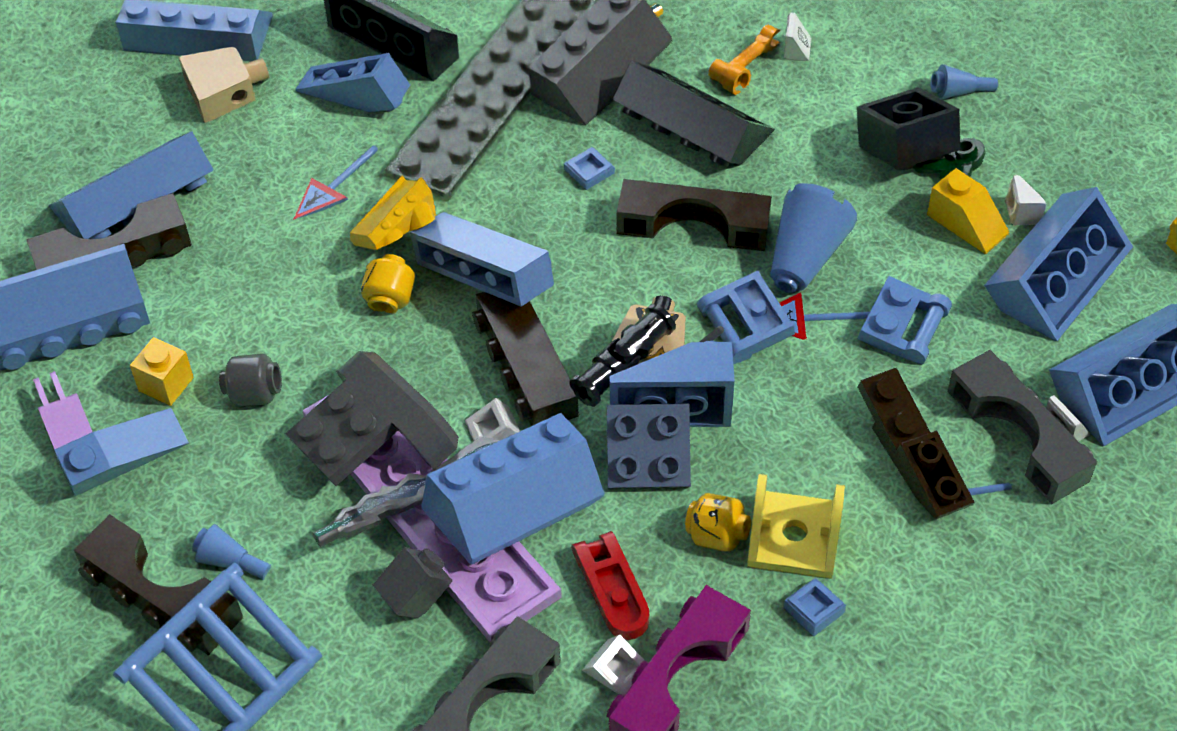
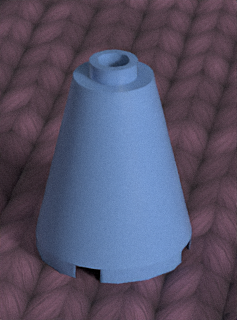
(808, 234)

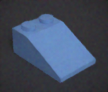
(690, 375)

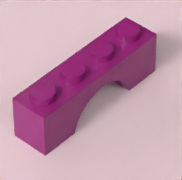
(707, 630)

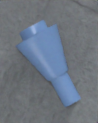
(953, 82)
(221, 550)

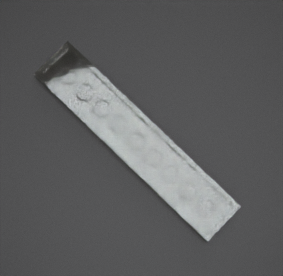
(483, 97)

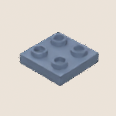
(648, 445)

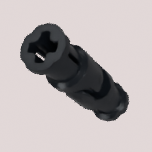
(635, 344)

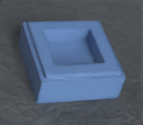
(589, 168)
(814, 606)

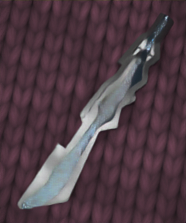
(386, 502)

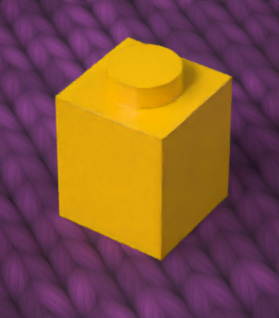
(161, 371)

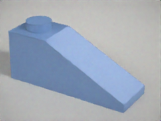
(360, 83)
(119, 449)

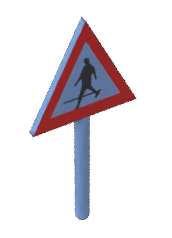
(320, 197)
(794, 309)

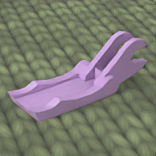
(64, 417)

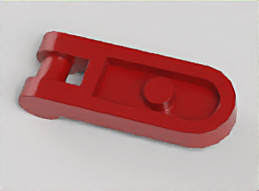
(613, 586)

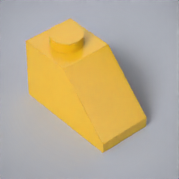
(967, 211)

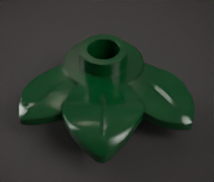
(966, 160)

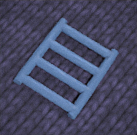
(198, 609)

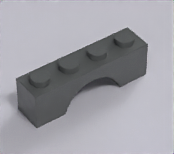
(991, 390)
(516, 662)

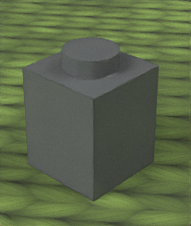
(413, 582)

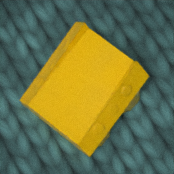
(402, 209)

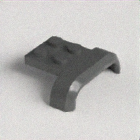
(367, 413)

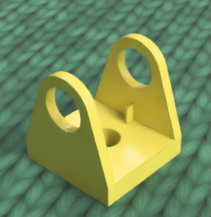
(817, 518)

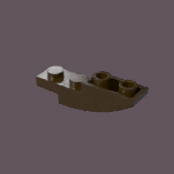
(912, 447)

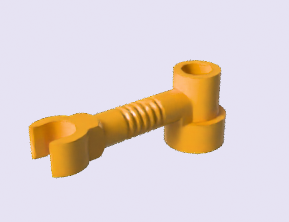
(734, 72)

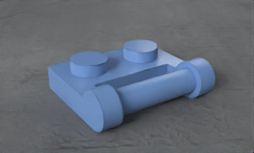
(757, 311)
(892, 315)

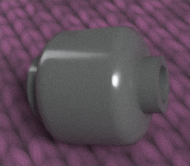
(251, 380)

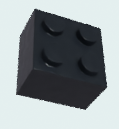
(908, 128)

